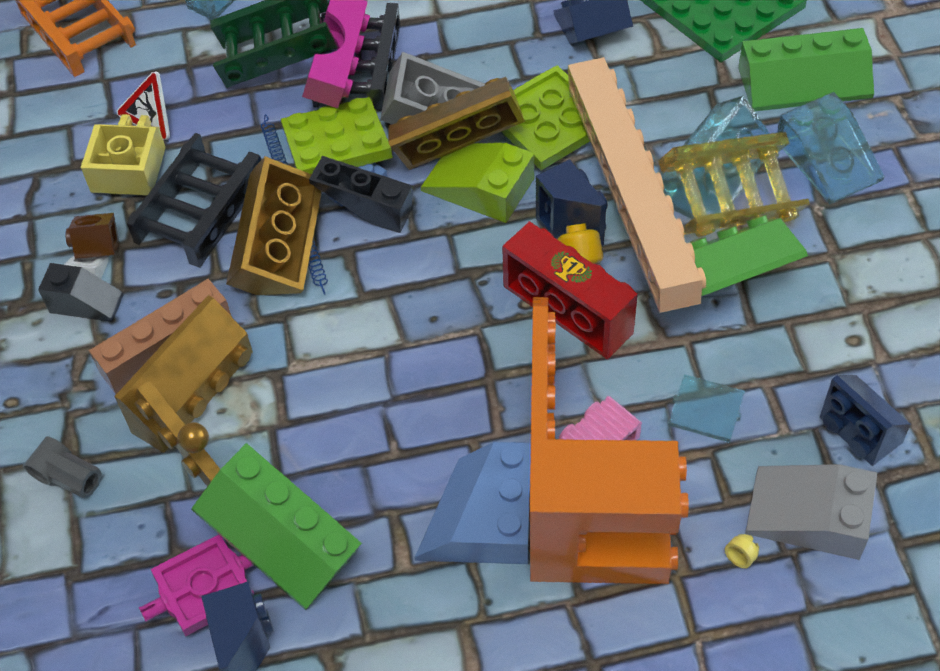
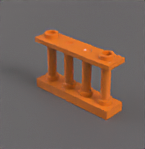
(58, 38)

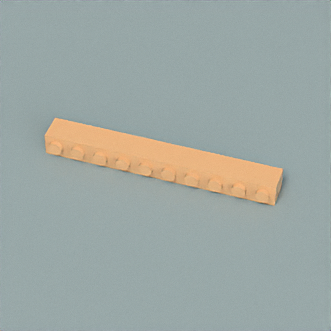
(635, 187)

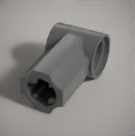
(58, 465)

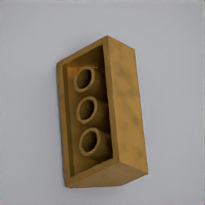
(455, 123)
(275, 230)
(188, 368)

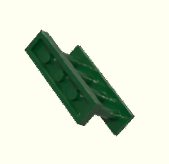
(265, 57)

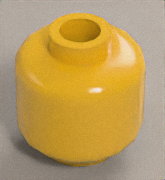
(584, 241)

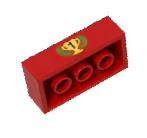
(580, 293)

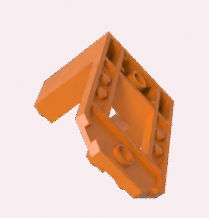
(597, 504)

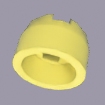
(742, 550)

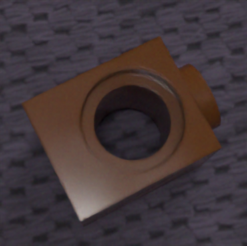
(93, 235)

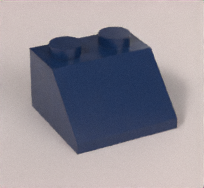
(238, 627)

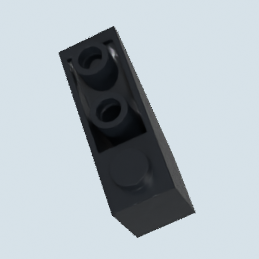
(365, 193)

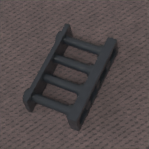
(381, 65)
(213, 219)

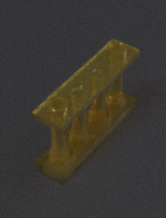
(739, 153)

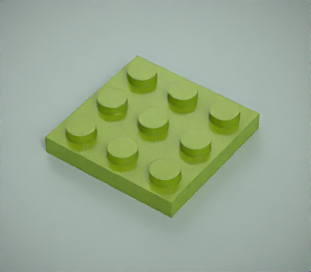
(550, 117)
(342, 133)

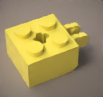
(123, 157)

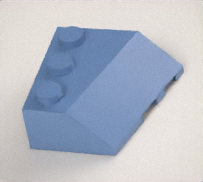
(483, 509)

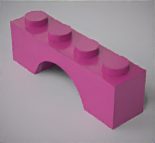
(329, 72)

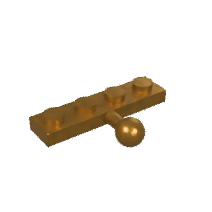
(187, 438)

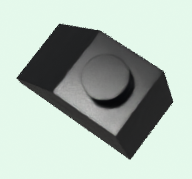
(78, 293)

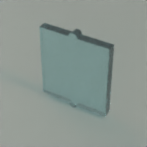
(706, 408)

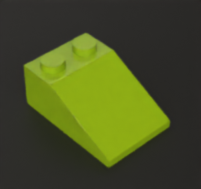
(483, 178)

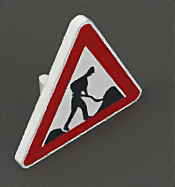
(149, 101)

